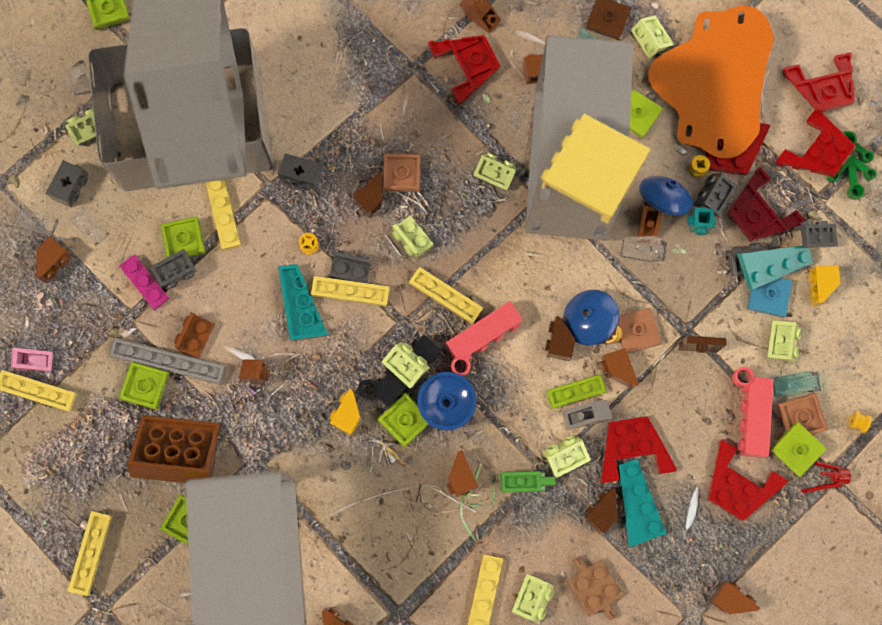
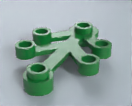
(853, 163)

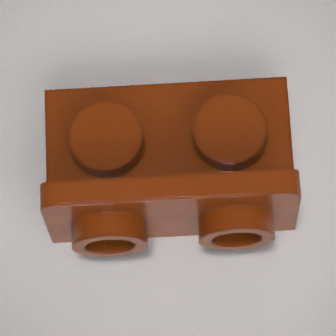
(194, 335)

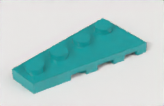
(771, 264)
(300, 311)
(638, 505)

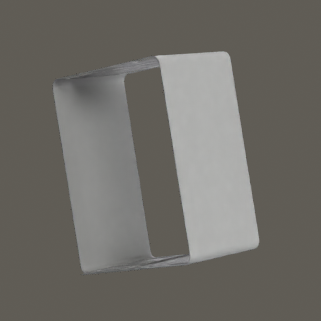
(578, 80)
(191, 115)
(135, 174)
(244, 550)

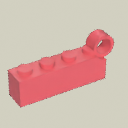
(481, 333)
(756, 414)

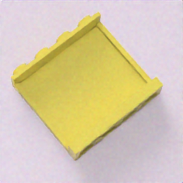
(595, 166)

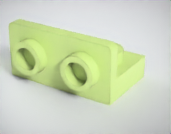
(651, 36)
(82, 128)
(495, 171)
(412, 236)
(784, 341)
(405, 364)
(566, 455)
(533, 599)

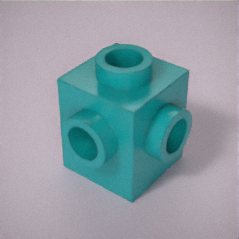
(702, 215)

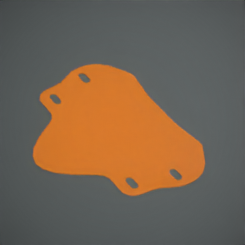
(717, 80)

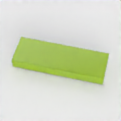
(576, 391)

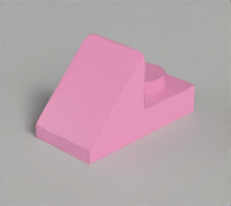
(31, 359)

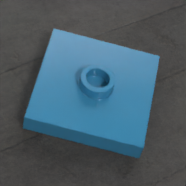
(771, 298)

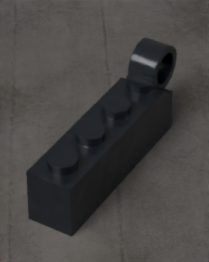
(391, 387)

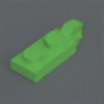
(525, 481)

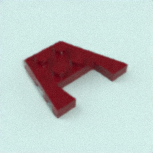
(755, 216)

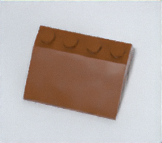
(173, 449)

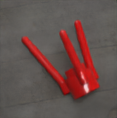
(837, 475)

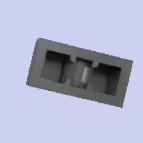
(294, 165)
(59, 188)

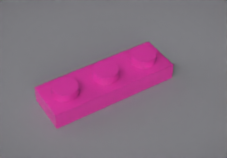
(144, 282)

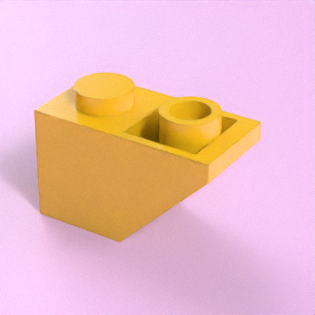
(823, 282)
(347, 415)

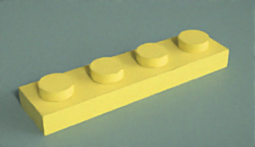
(223, 214)
(350, 291)
(446, 295)
(37, 391)
(90, 553)
(485, 590)

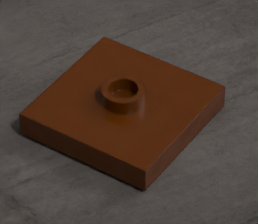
(608, 18)
(702, 344)

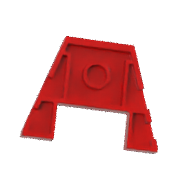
(474, 59)
(826, 91)
(825, 154)
(742, 163)
(633, 439)
(735, 492)

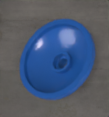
(666, 195)
(599, 323)
(448, 387)

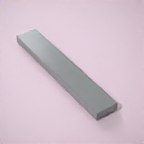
(168, 361)

